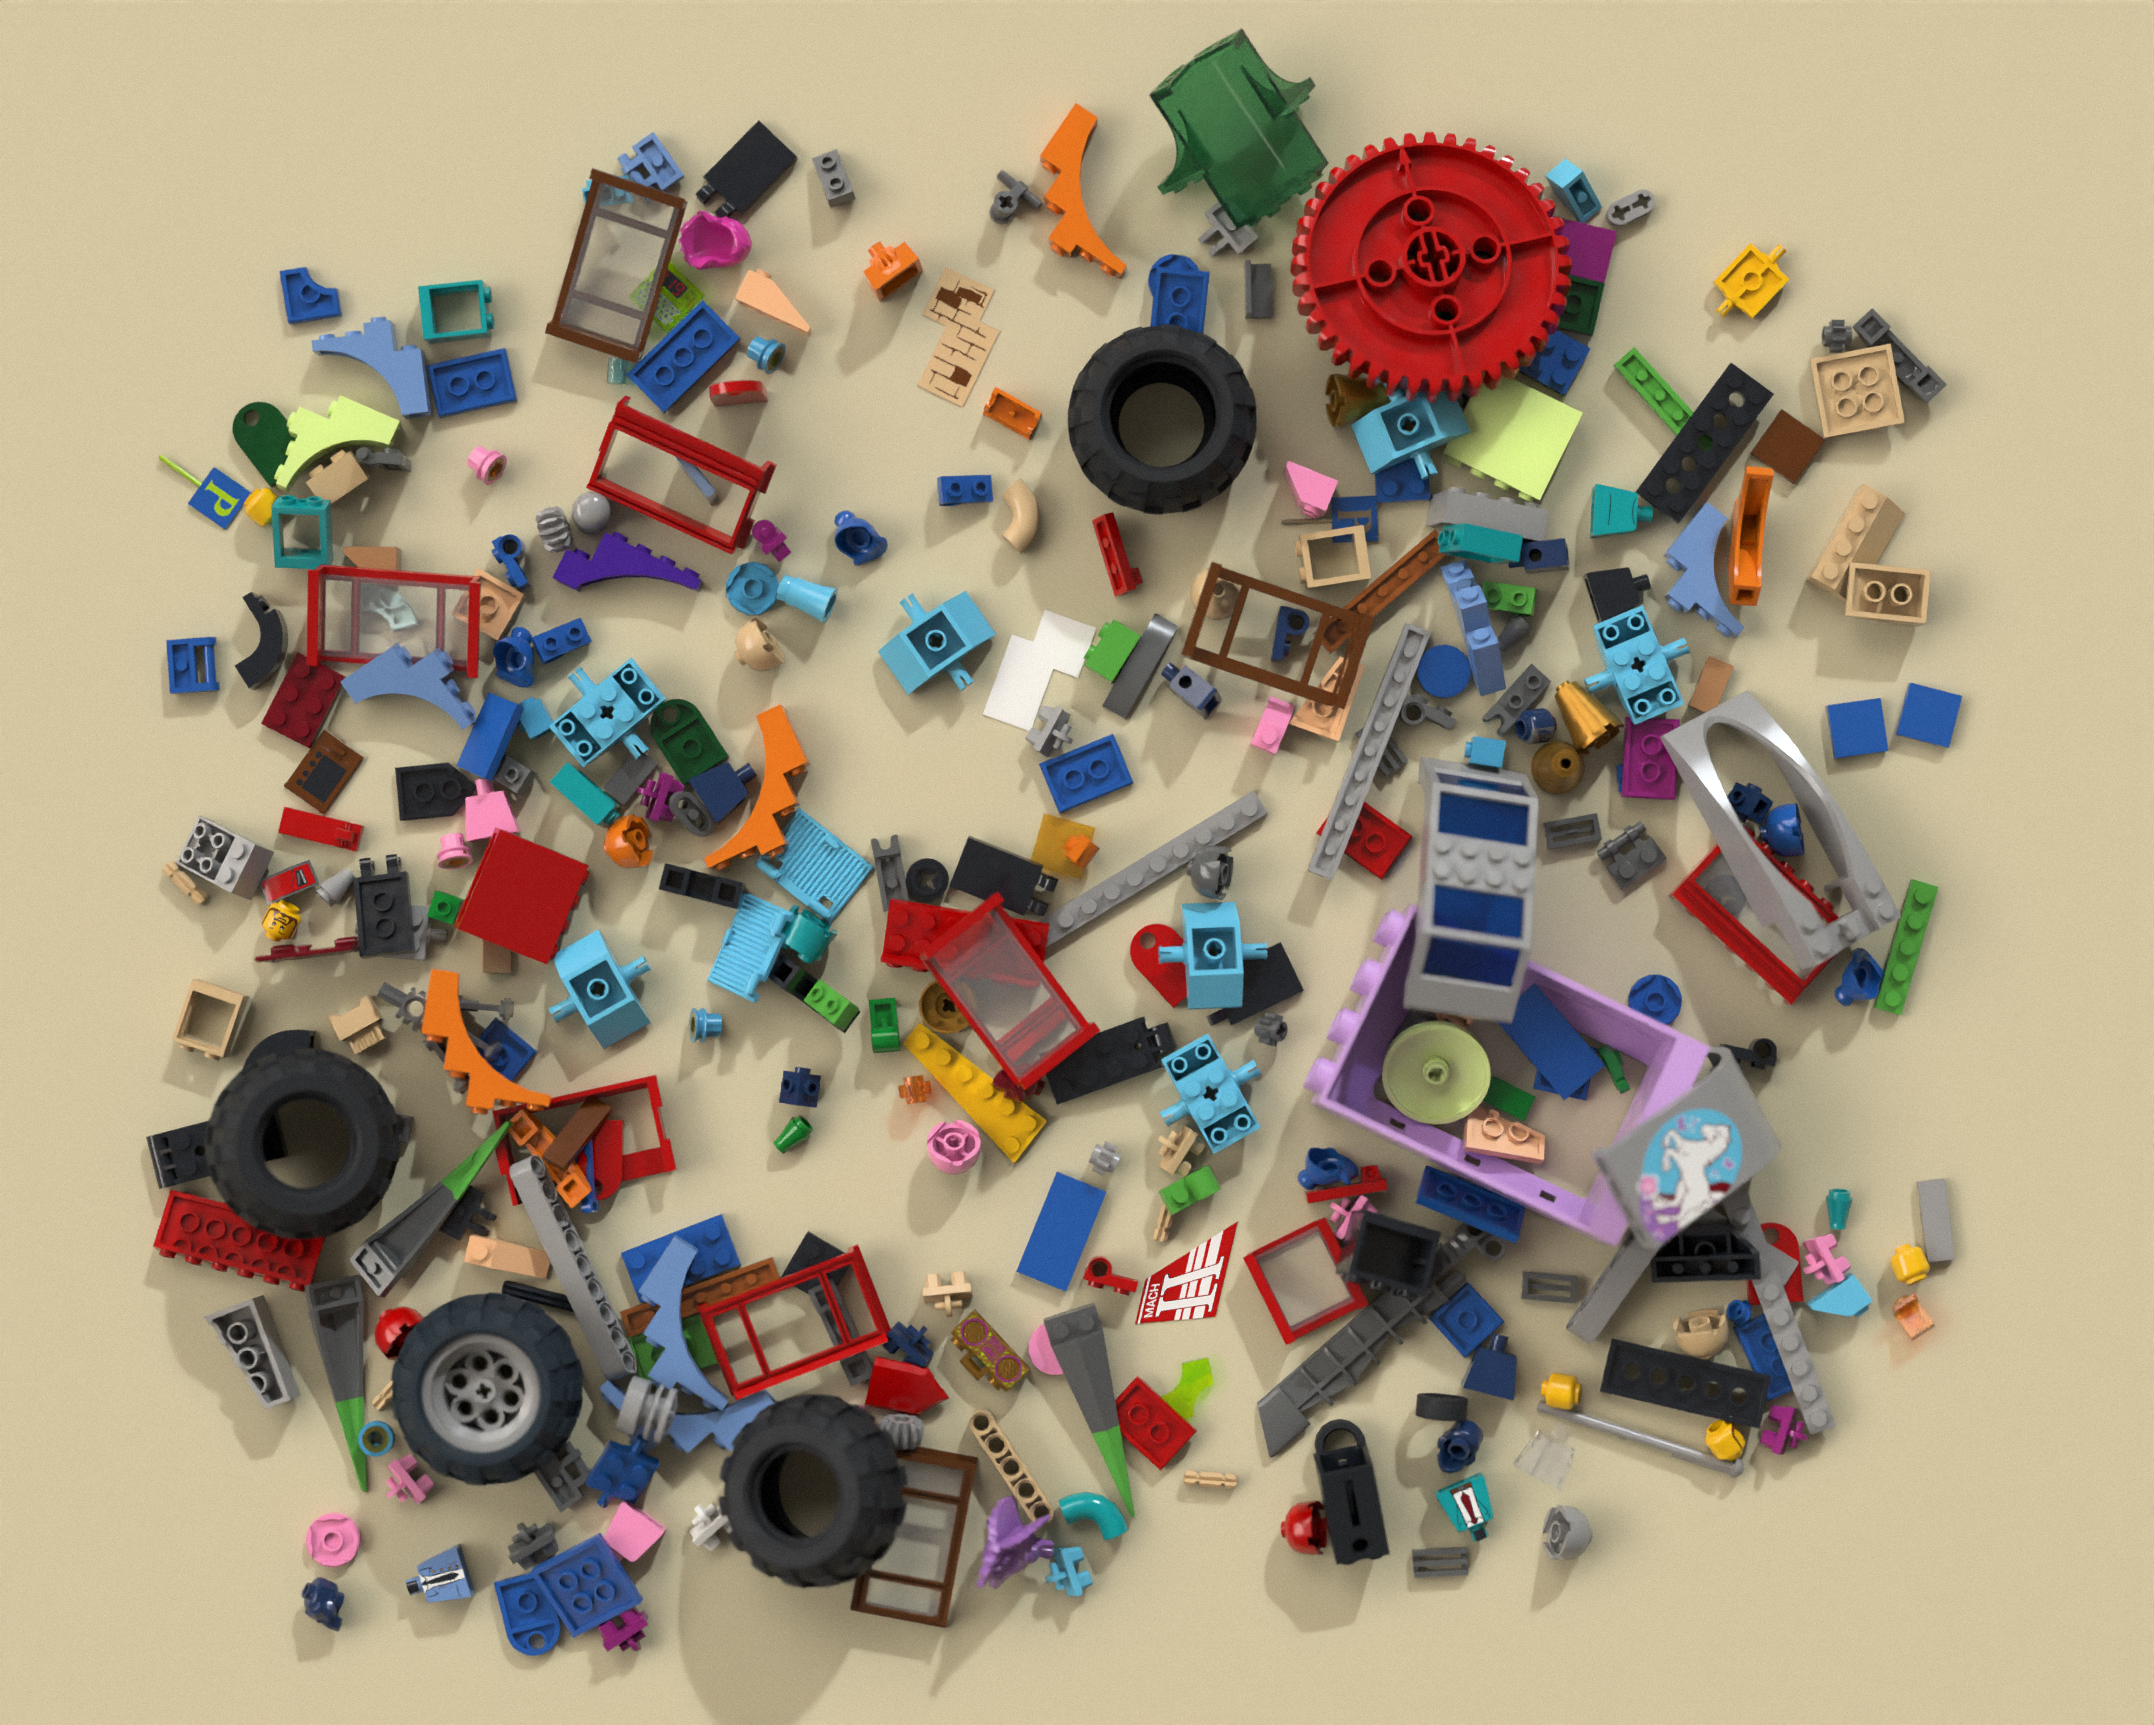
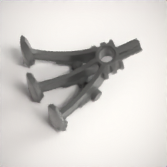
(403, 1002)

